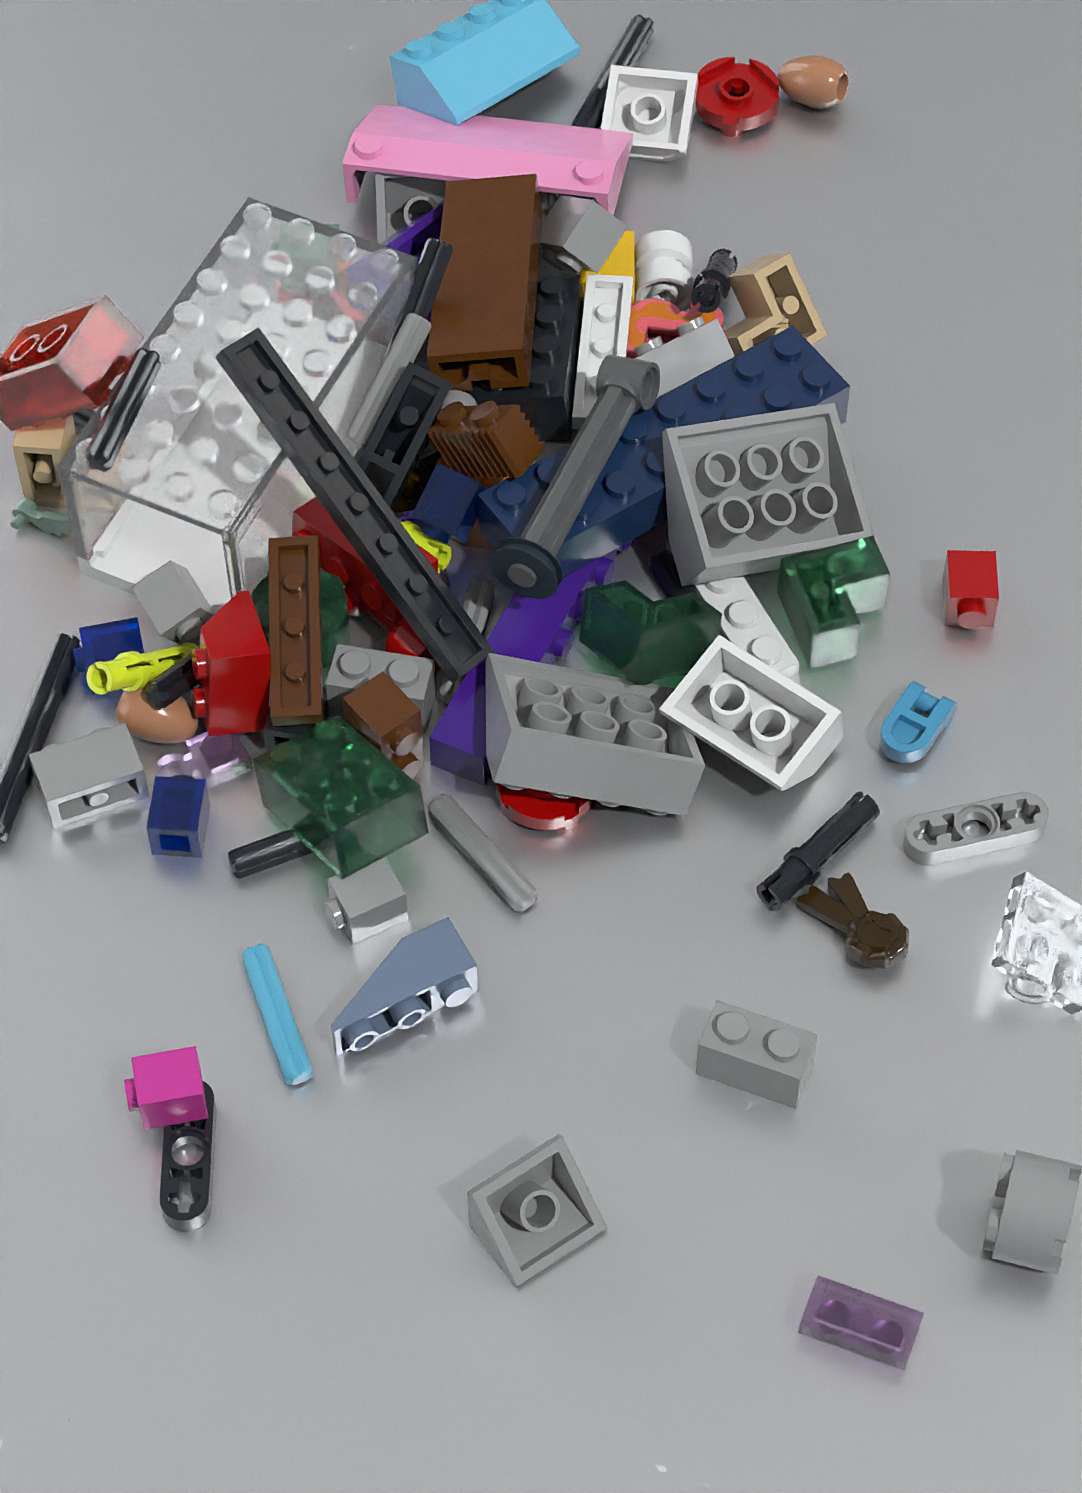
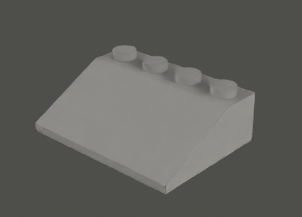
(759, 492)
(587, 737)

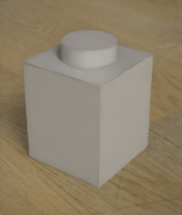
(173, 602)
(366, 901)

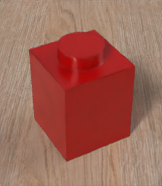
(970, 588)

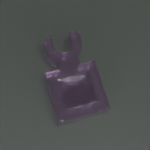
(210, 759)

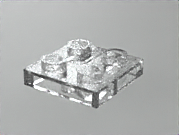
(1041, 945)

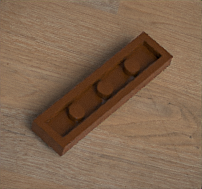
(295, 631)

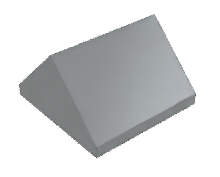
(403, 200)
(534, 1211)

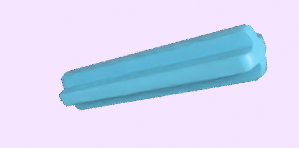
(277, 1014)

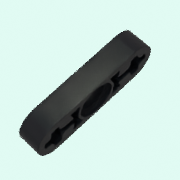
(198, 1174)

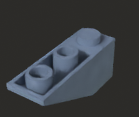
(414, 980)

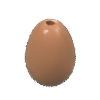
(814, 81)
(146, 722)

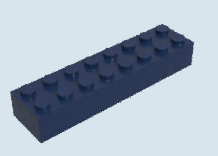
(631, 489)

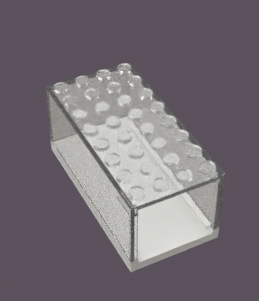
(198, 465)

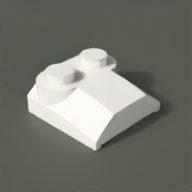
(654, 108)

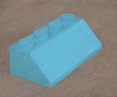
(481, 58)

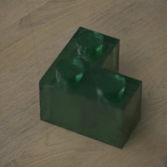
(826, 593)
(647, 636)

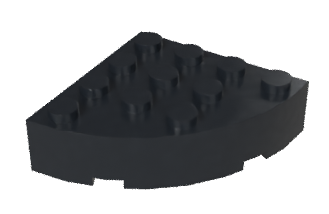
(553, 362)

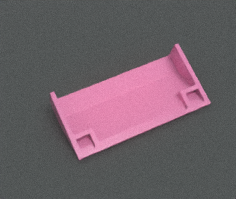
(422, 146)

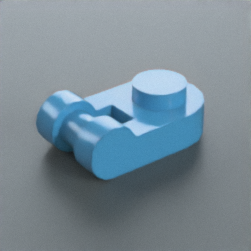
(909, 735)

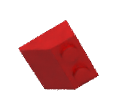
(232, 670)

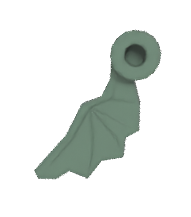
(50, 522)

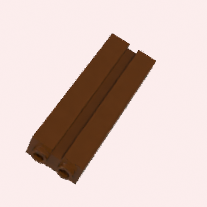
(490, 285)

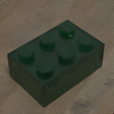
(341, 796)

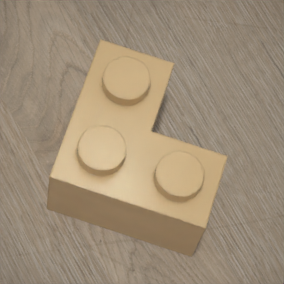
(772, 301)
(38, 456)

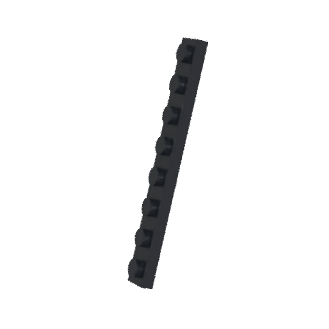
(354, 504)

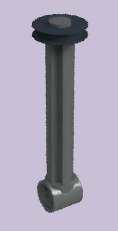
(529, 562)

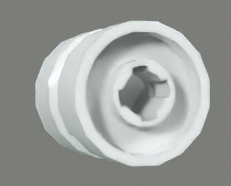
(664, 268)

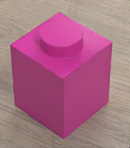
(167, 1088)

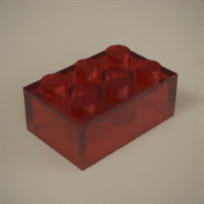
(64, 363)

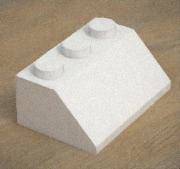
(755, 715)

